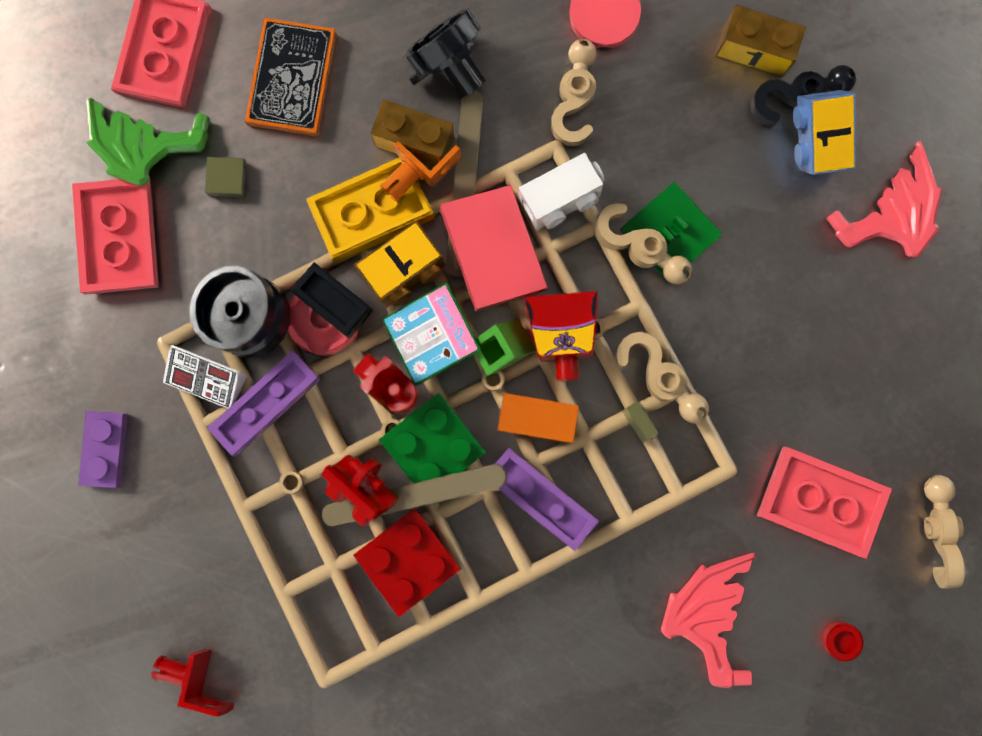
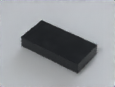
(331, 300)

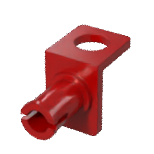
(191, 679)

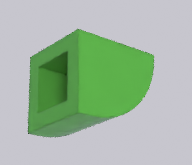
(503, 346)

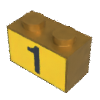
(760, 41)
(418, 132)
(401, 265)

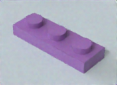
(263, 404)
(545, 501)

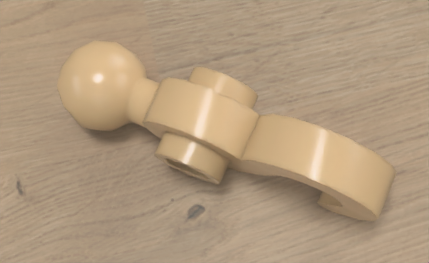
(576, 92)
(644, 246)
(664, 380)
(944, 530)

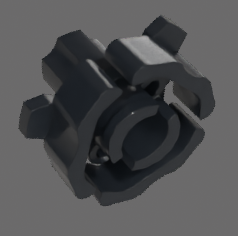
(447, 50)

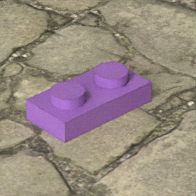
(103, 449)

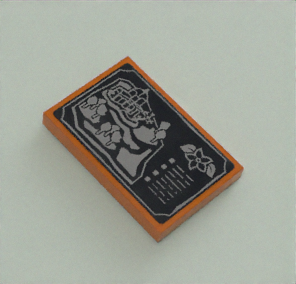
(290, 77)

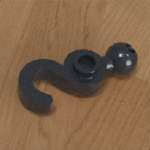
(803, 84)

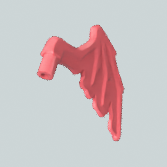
(906, 211)
(704, 611)

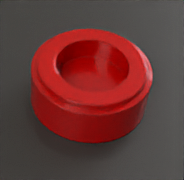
(842, 641)

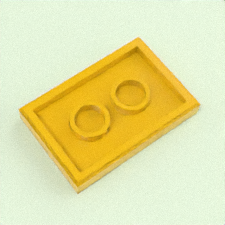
(362, 215)

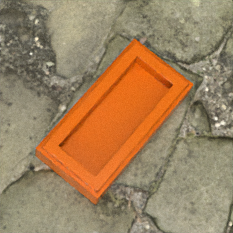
(538, 418)

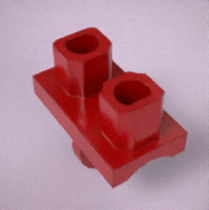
(387, 384)
(361, 486)

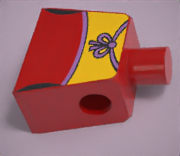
(564, 329)

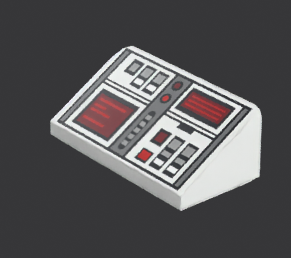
(203, 377)

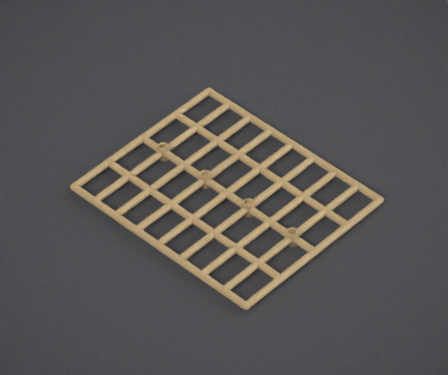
(296, 482)

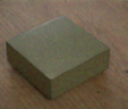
(225, 177)
(640, 421)

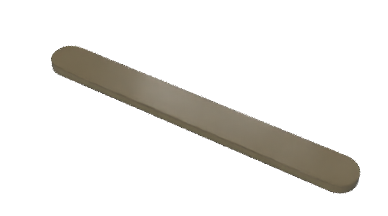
(466, 167)
(427, 492)

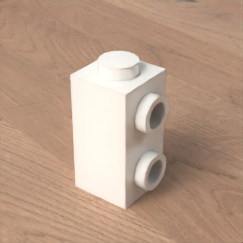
(561, 191)

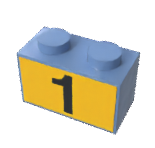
(825, 132)

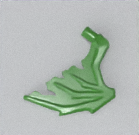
(132, 148)

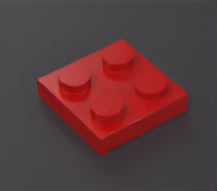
(407, 562)

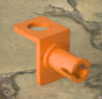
(413, 169)

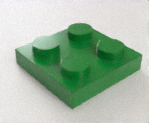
(432, 442)

